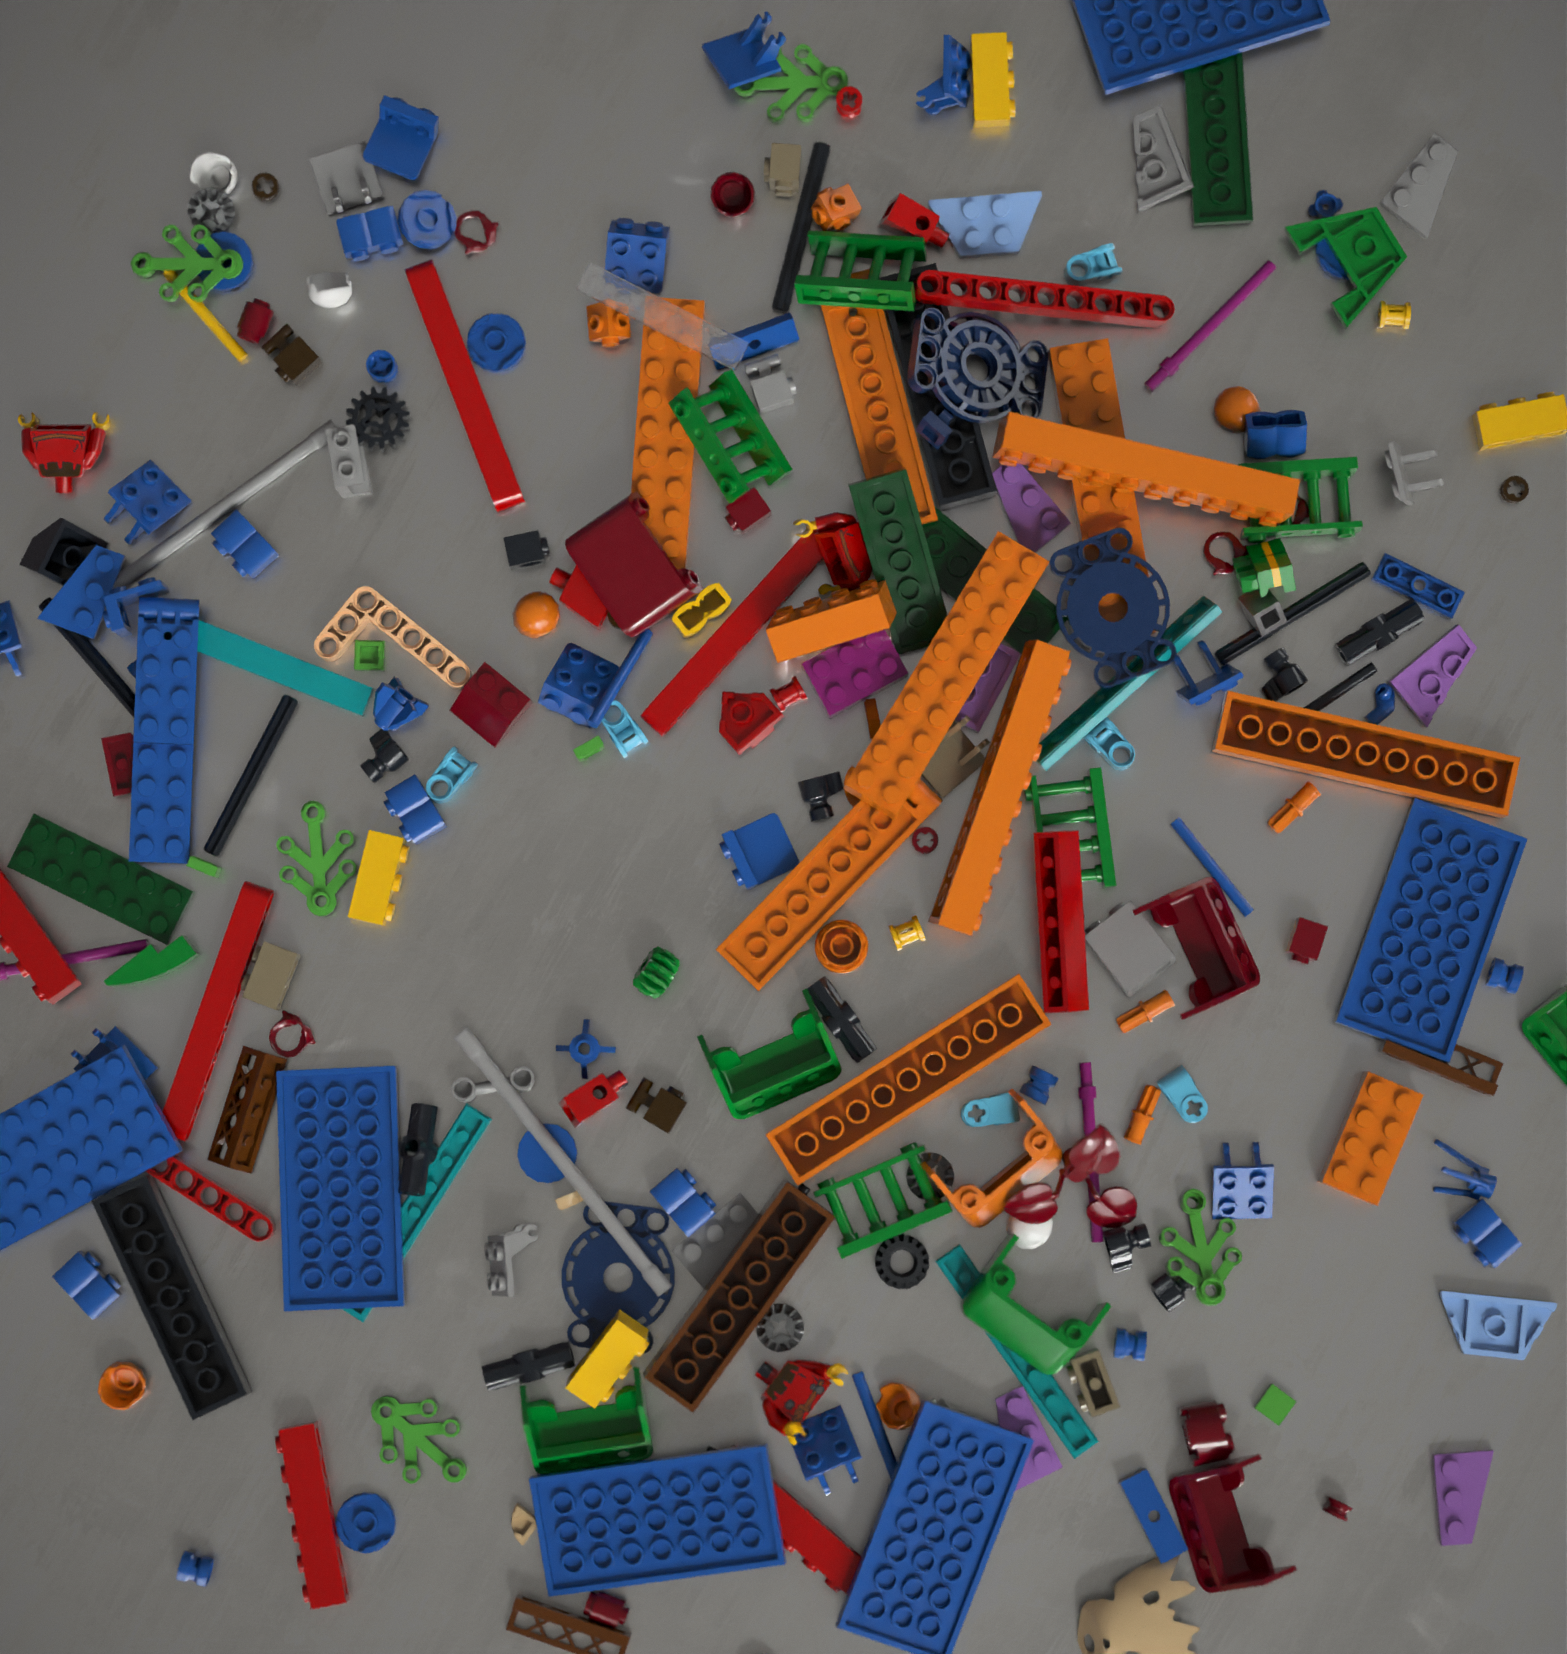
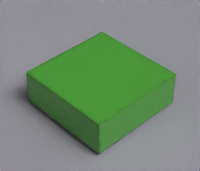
(369, 655)
(589, 748)
(204, 866)
(1275, 1404)

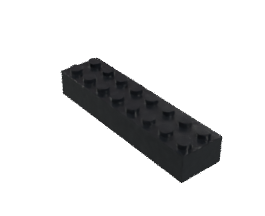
(961, 466)
(171, 1296)

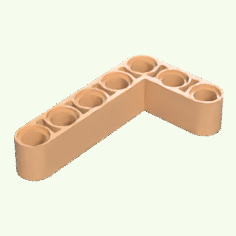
(396, 632)

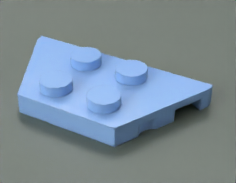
(987, 223)
(1495, 1324)

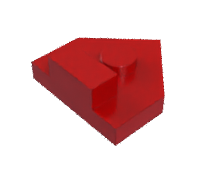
(747, 719)

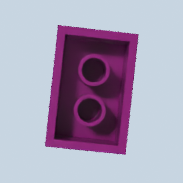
(854, 671)

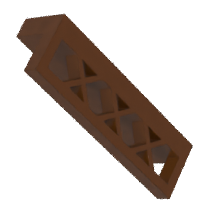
(1445, 1070)
(251, 1111)
(567, 1620)

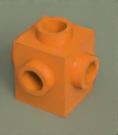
(835, 208)
(607, 325)

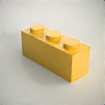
(991, 79)
(1520, 420)
(378, 878)
(608, 1359)

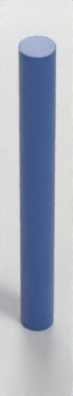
(619, 678)
(1212, 867)
(875, 1422)

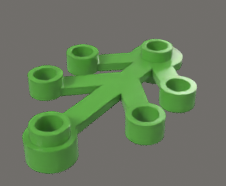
(797, 83)
(192, 264)
(317, 863)
(1201, 1252)
(414, 1436)

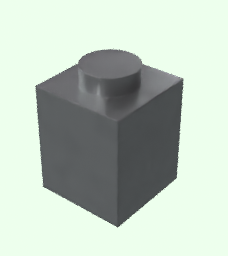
(1264, 612)

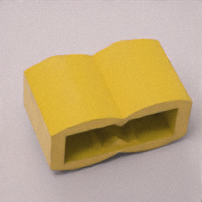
(708, 605)

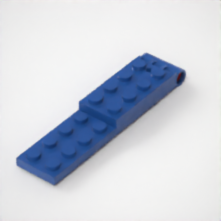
(164, 730)

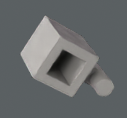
(770, 390)

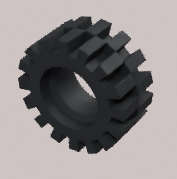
(908, 1279)

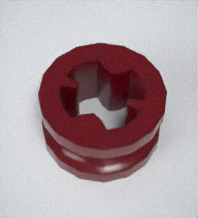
(925, 849)
(1337, 1509)

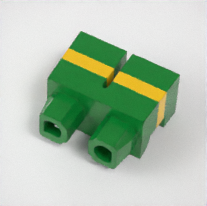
(1265, 567)

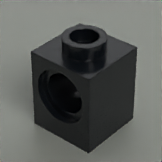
(526, 549)

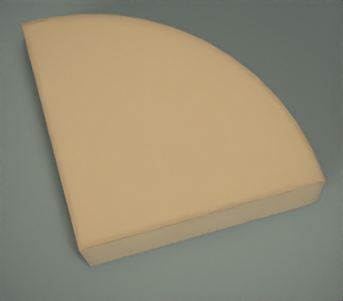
(568, 1200)
(522, 1523)

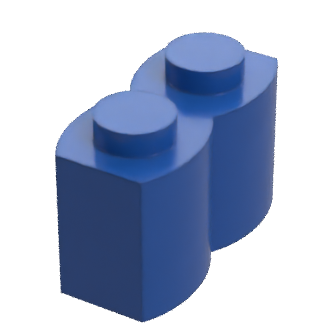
(369, 233)
(1275, 434)
(244, 544)
(414, 809)
(683, 1201)
(1486, 1233)
(87, 1284)

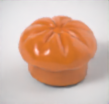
(841, 946)

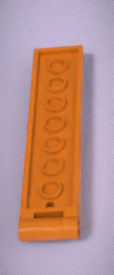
(876, 397)
(822, 885)

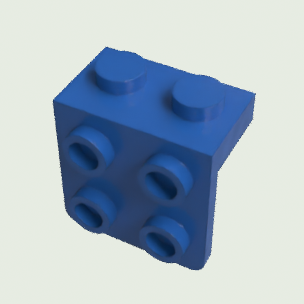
(401, 137)
(637, 252)
(116, 615)
(577, 683)
(759, 851)

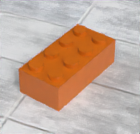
(831, 620)
(1370, 1138)

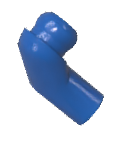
(1384, 704)

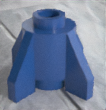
(395, 705)
(595, 1048)

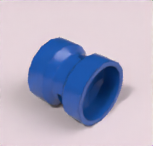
(380, 361)
(1504, 975)
(1038, 1085)
(1128, 1344)
(195, 1568)

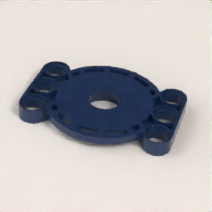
(997, 346)
(1119, 638)
(593, 1261)

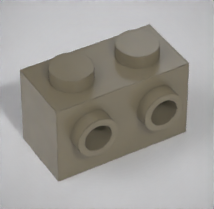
(783, 169)
(270, 975)
(1094, 1383)

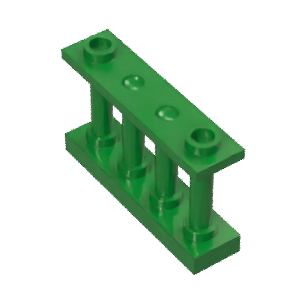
(861, 292)
(749, 427)
(1311, 472)
(1096, 814)
(906, 1218)

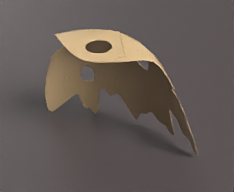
(1134, 1624)

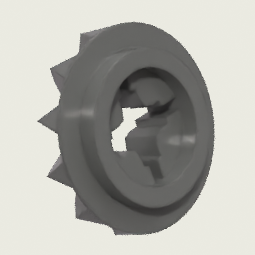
(212, 199)
(944, 1172)
(794, 1326)

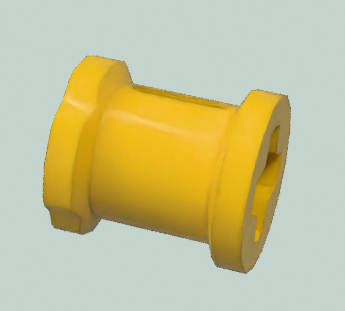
(1394, 314)
(906, 932)

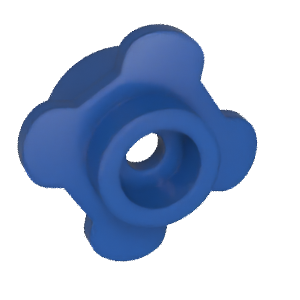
(1325, 198)

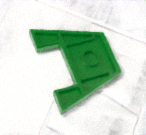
(1363, 249)

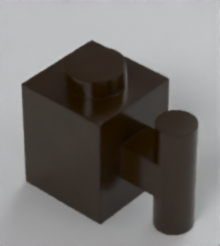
(295, 359)
(663, 1108)

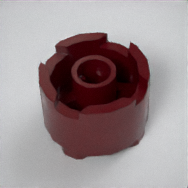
(1206, 1433)

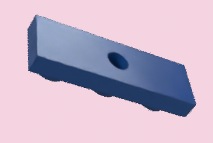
(767, 336)
(1401, 577)
(1161, 1532)

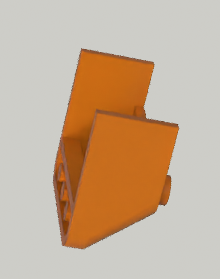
(1039, 1159)

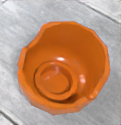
(1232, 407)
(536, 614)
(121, 1385)
(898, 1405)

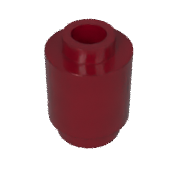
(254, 321)
(606, 1609)

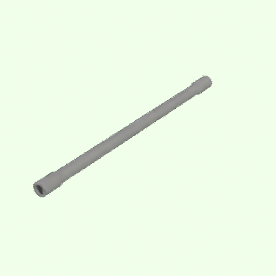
(315, 440)
(477, 1053)

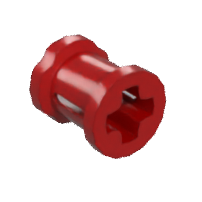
(847, 111)
(788, 694)

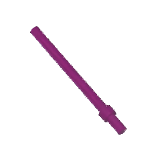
(1169, 366)
(85, 955)
(1087, 1093)

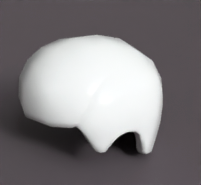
(213, 172)
(329, 289)
(1029, 1235)

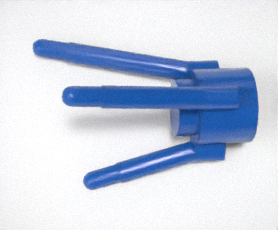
(1479, 1182)

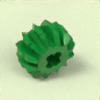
(656, 972)

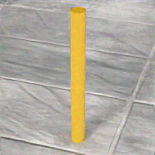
(210, 320)

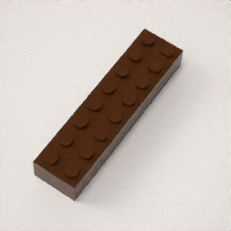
(738, 1295)

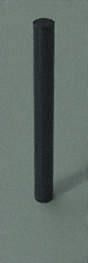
(1342, 688)

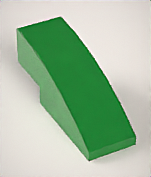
(153, 963)

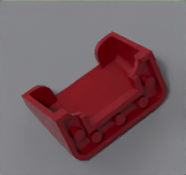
(630, 567)

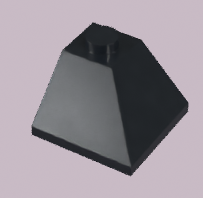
(59, 550)

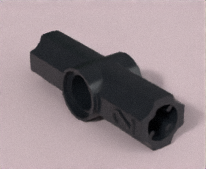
(1380, 631)
(841, 1020)
(418, 1149)
(528, 1366)

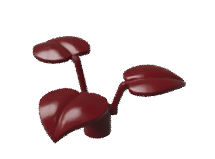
(1092, 1153)

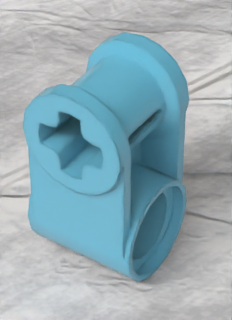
(1097, 263)
(623, 729)
(1109, 742)
(451, 775)
(1181, 1089)
(996, 1110)

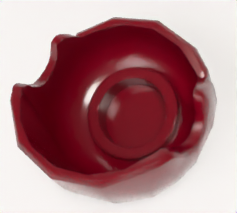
(732, 194)

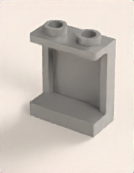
(348, 461)
(1129, 948)

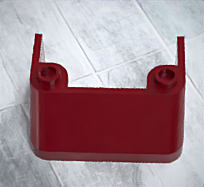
(1209, 941)
(1216, 1531)

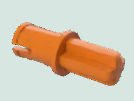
(1293, 807)
(1145, 1011)
(1142, 1115)

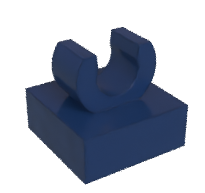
(935, 428)

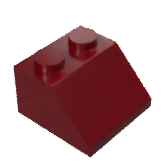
(490, 704)

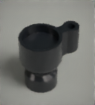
(1287, 676)
(387, 756)
(817, 791)
(1121, 1243)
(1170, 1291)

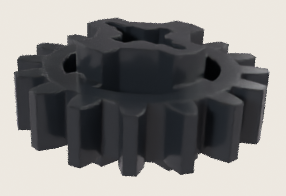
(388, 413)

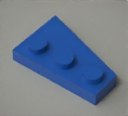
(80, 600)

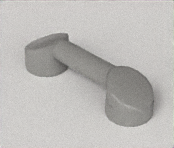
(465, 1090)

